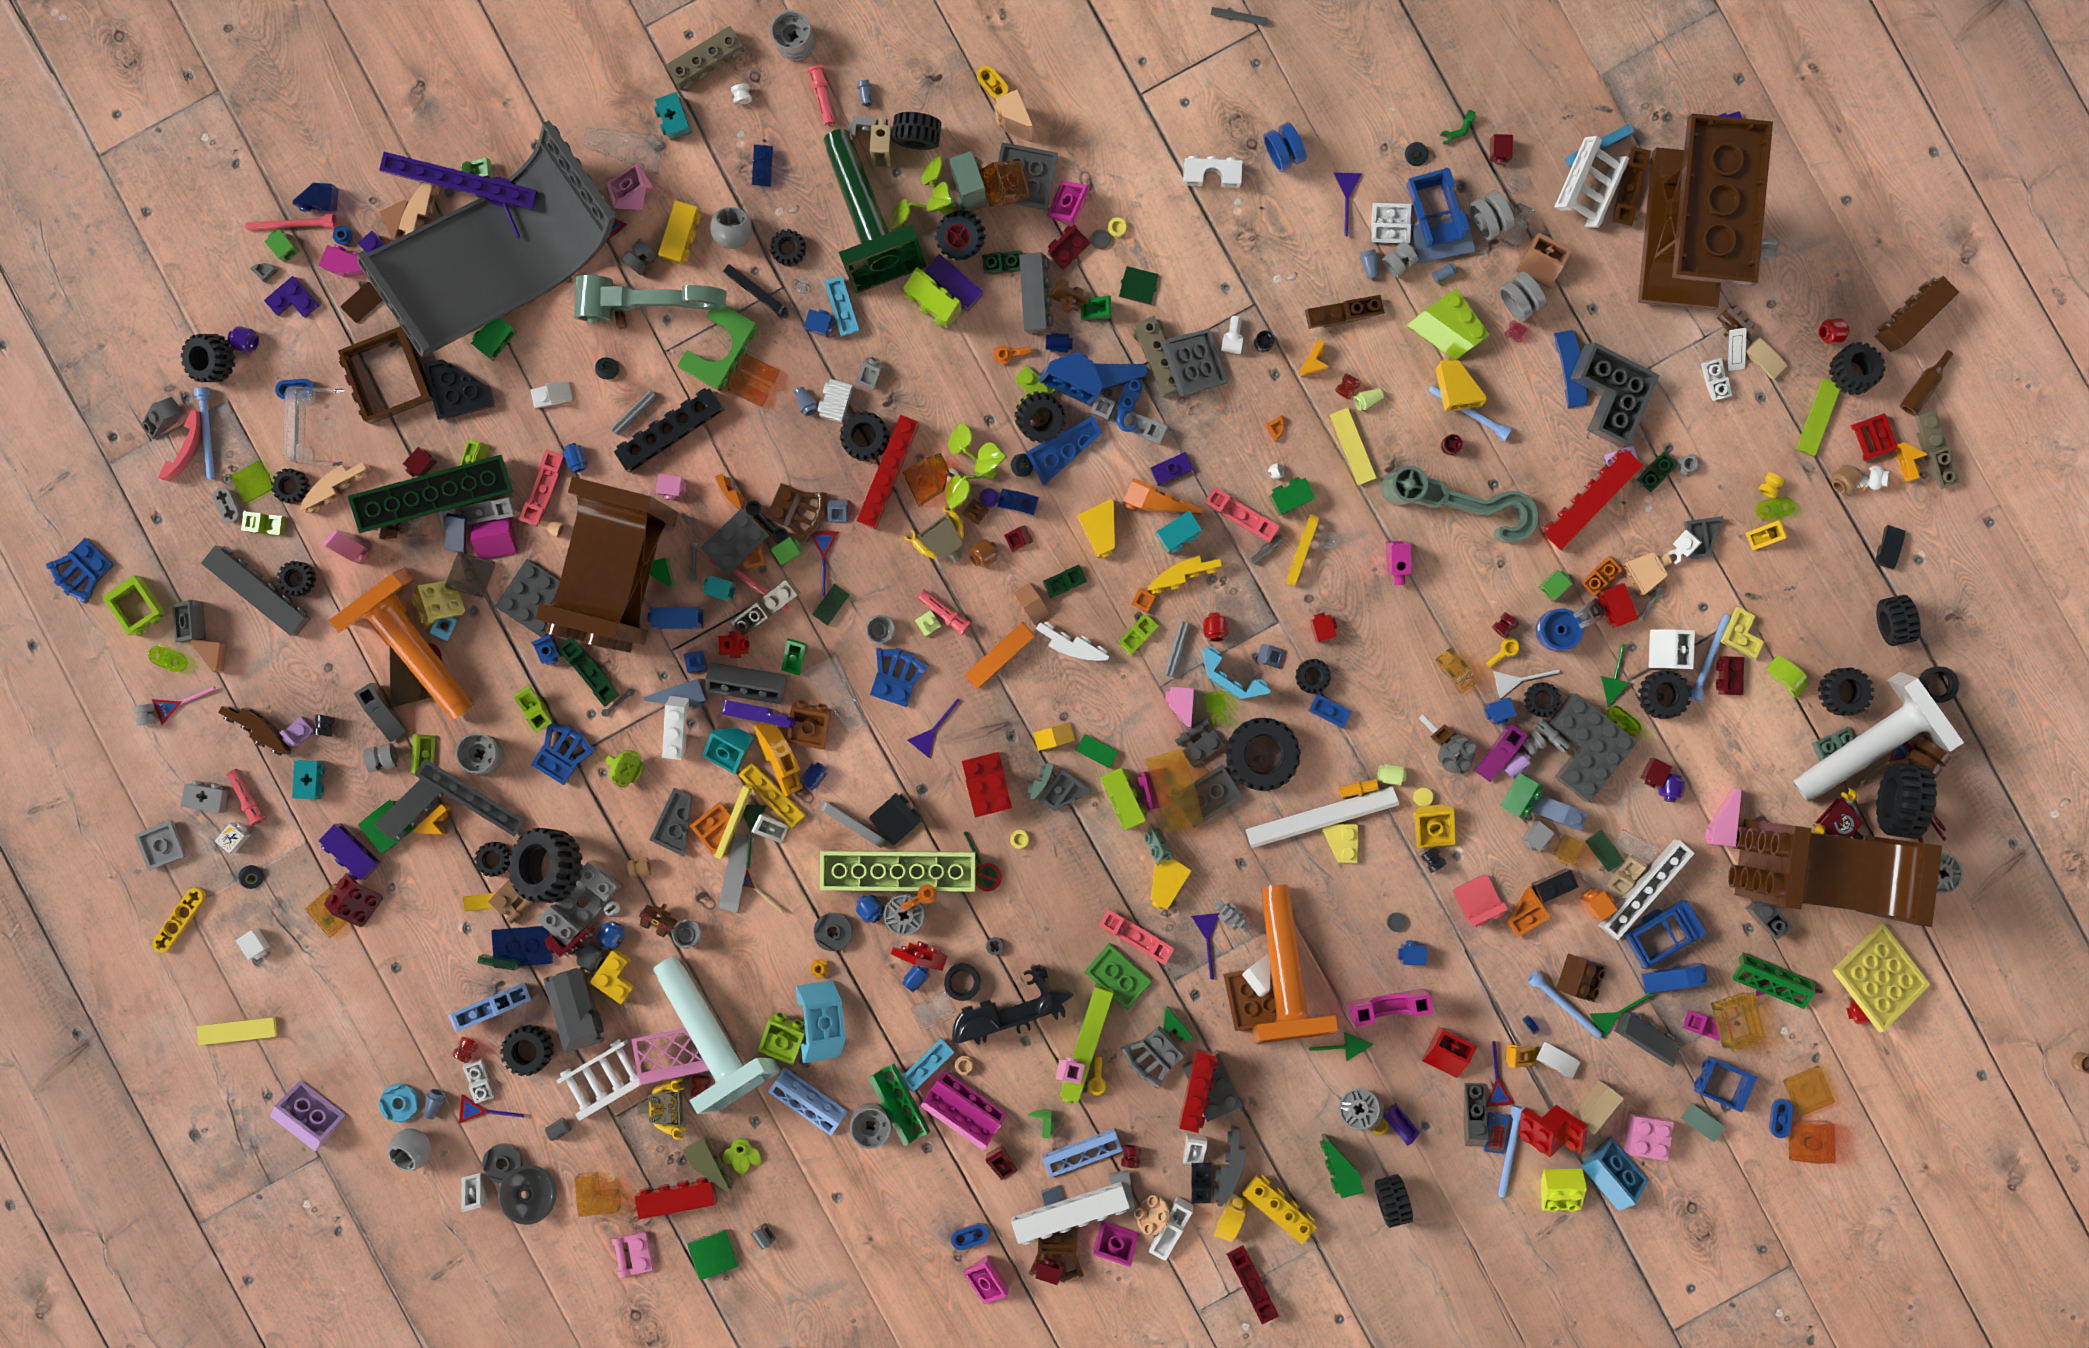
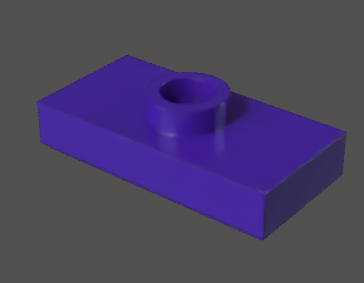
(1171, 468)
(1401, 1124)

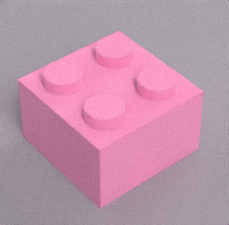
(1648, 1136)

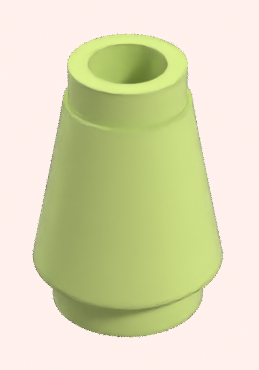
(1366, 399)

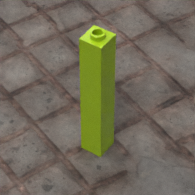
(1088, 1039)

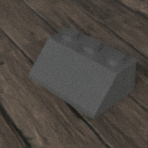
(1648, 1037)

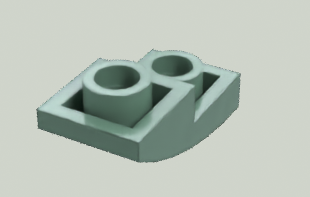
(1832, 742)
(1036, 787)
(1703, 1122)

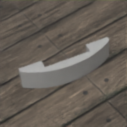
(1146, 428)
(482, 511)
(735, 875)

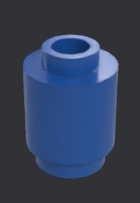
(575, 457)
(915, 977)

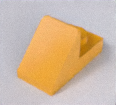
(1311, 364)
(1906, 456)
(431, 825)
(1521, 1055)

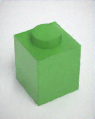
(281, 245)
(787, 551)
(1555, 584)

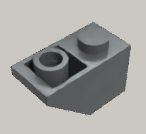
(161, 417)
(1769, 918)

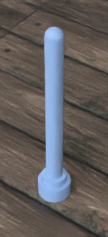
(202, 396)
(1501, 430)
(1697, 691)
(1536, 980)
(1516, 1115)

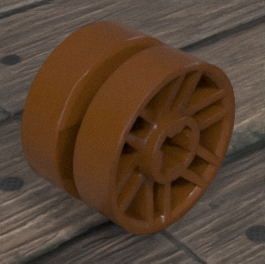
(1928, 755)

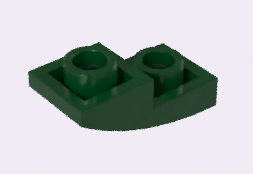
(1001, 262)
(1657, 471)

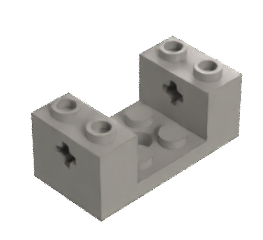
(569, 919)

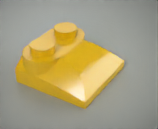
(1434, 826)

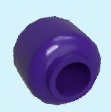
(243, 339)
(1672, 788)

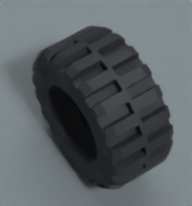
(1263, 780)
(1906, 800)
(527, 863)

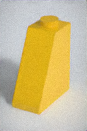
(1458, 387)
(1099, 528)
(1167, 882)

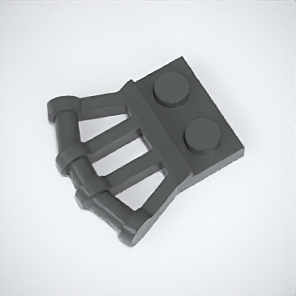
(1161, 1047)

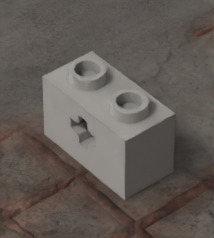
(194, 799)

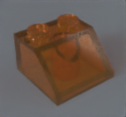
(1004, 183)
(1812, 1141)

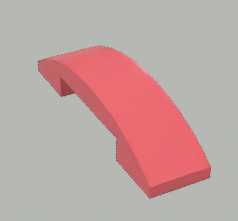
(188, 449)
(543, 488)
(1241, 515)
(1136, 936)

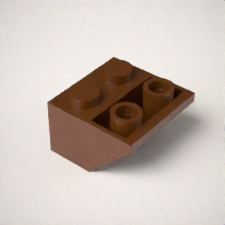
(1581, 978)

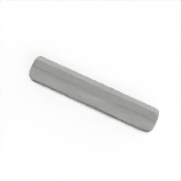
(634, 412)
(1177, 649)

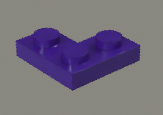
(290, 294)

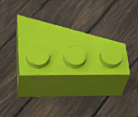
(1123, 798)

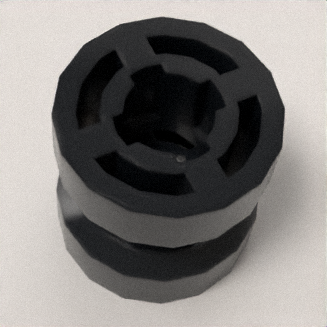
(1263, 338)
(323, 725)
(1433, 859)

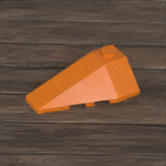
(1146, 498)

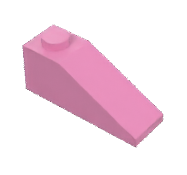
(347, 545)
(1724, 824)

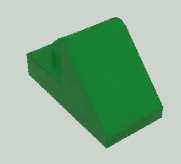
(794, 656)
(1170, 1022)

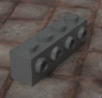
(1035, 293)
(745, 683)
(407, 809)

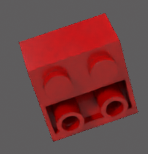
(1449, 1052)

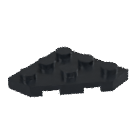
(455, 391)

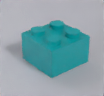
(1178, 532)

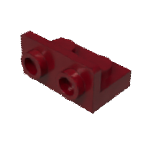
(1068, 247)
(1730, 675)

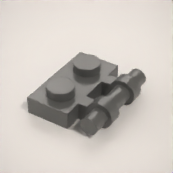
(1201, 748)

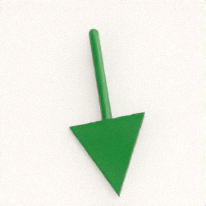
(1611, 686)
(1352, 1046)

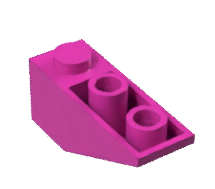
(340, 262)

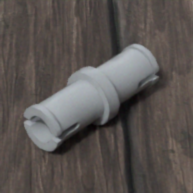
(1552, 735)

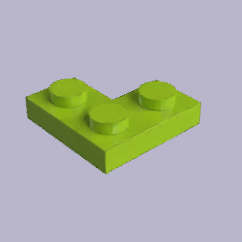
(1029, 382)

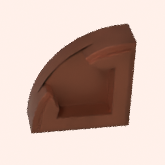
(620, 319)

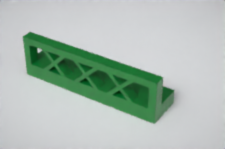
(1777, 977)
(896, 1105)

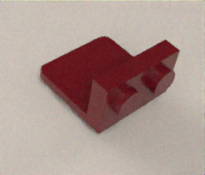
(352, 901)
(556, 946)

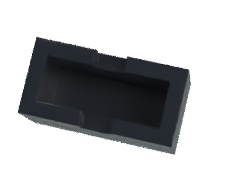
(1555, 885)

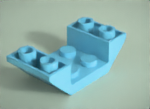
(1211, 660)
(822, 1021)

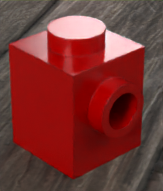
(1323, 627)

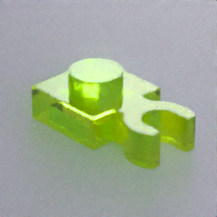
(1215, 703)

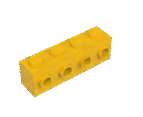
(1279, 1209)

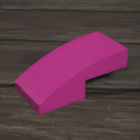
(1701, 1024)

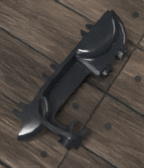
(987, 1019)

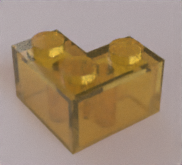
(592, 1200)

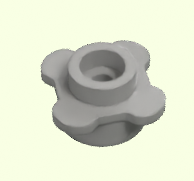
(1683, 464)

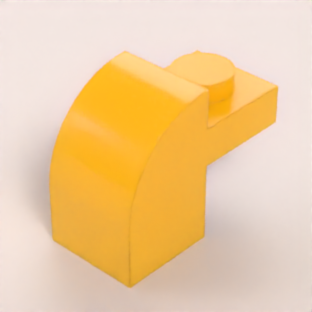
(1231, 1218)

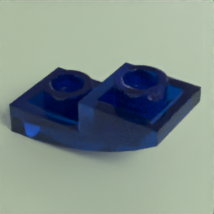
(762, 165)

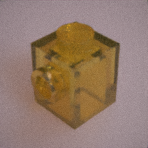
(1568, 850)

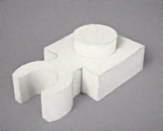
(1685, 544)

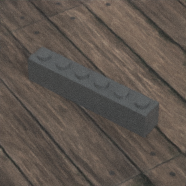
(255, 590)

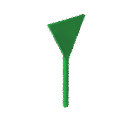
(1605, 1021)

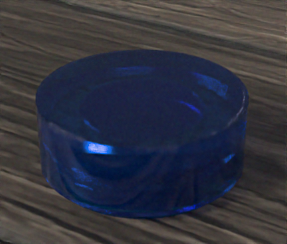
(1530, 1024)

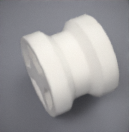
(741, 94)

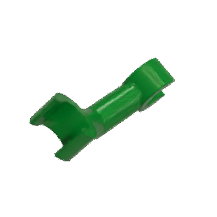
(1464, 129)

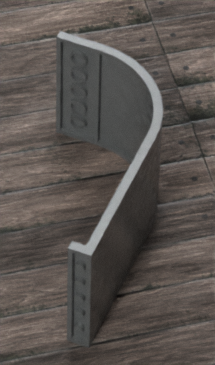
(472, 264)

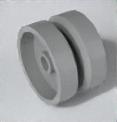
(1492, 215)
(1522, 296)

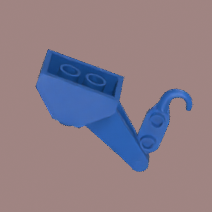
(1084, 381)

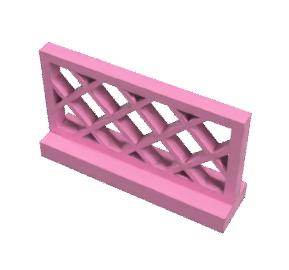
(670, 1072)

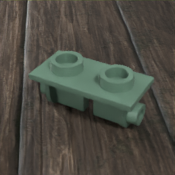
(1154, 839)

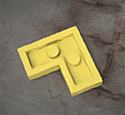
(1737, 634)

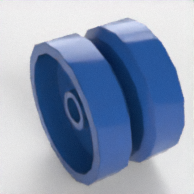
(1285, 147)
(1548, 633)

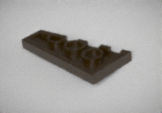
(403, 683)

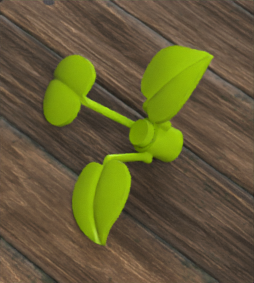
(939, 200)
(988, 459)

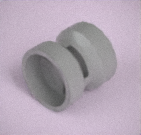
(145, 714)
(1533, 743)

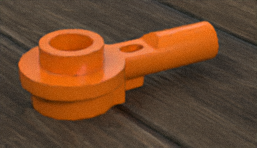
(1004, 354)
(925, 895)

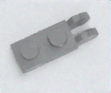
(1589, 613)

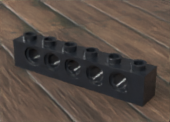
(680, 430)

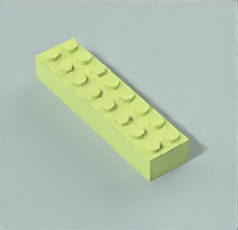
(897, 870)

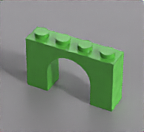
(717, 373)

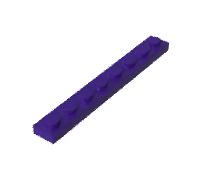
(458, 180)

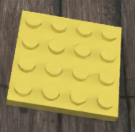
(1881, 977)

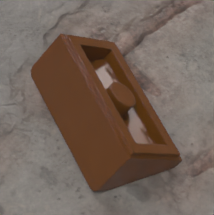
(361, 302)

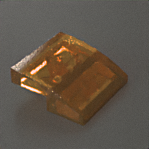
(753, 380)

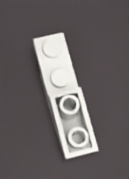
(1078, 649)

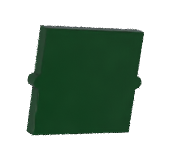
(1138, 285)

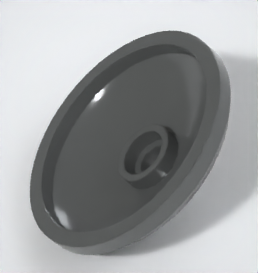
(540, 1194)

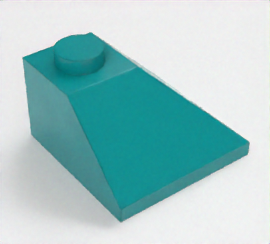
(728, 748)

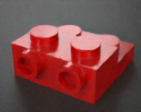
(921, 955)

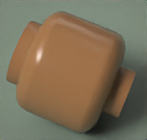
(1846, 479)

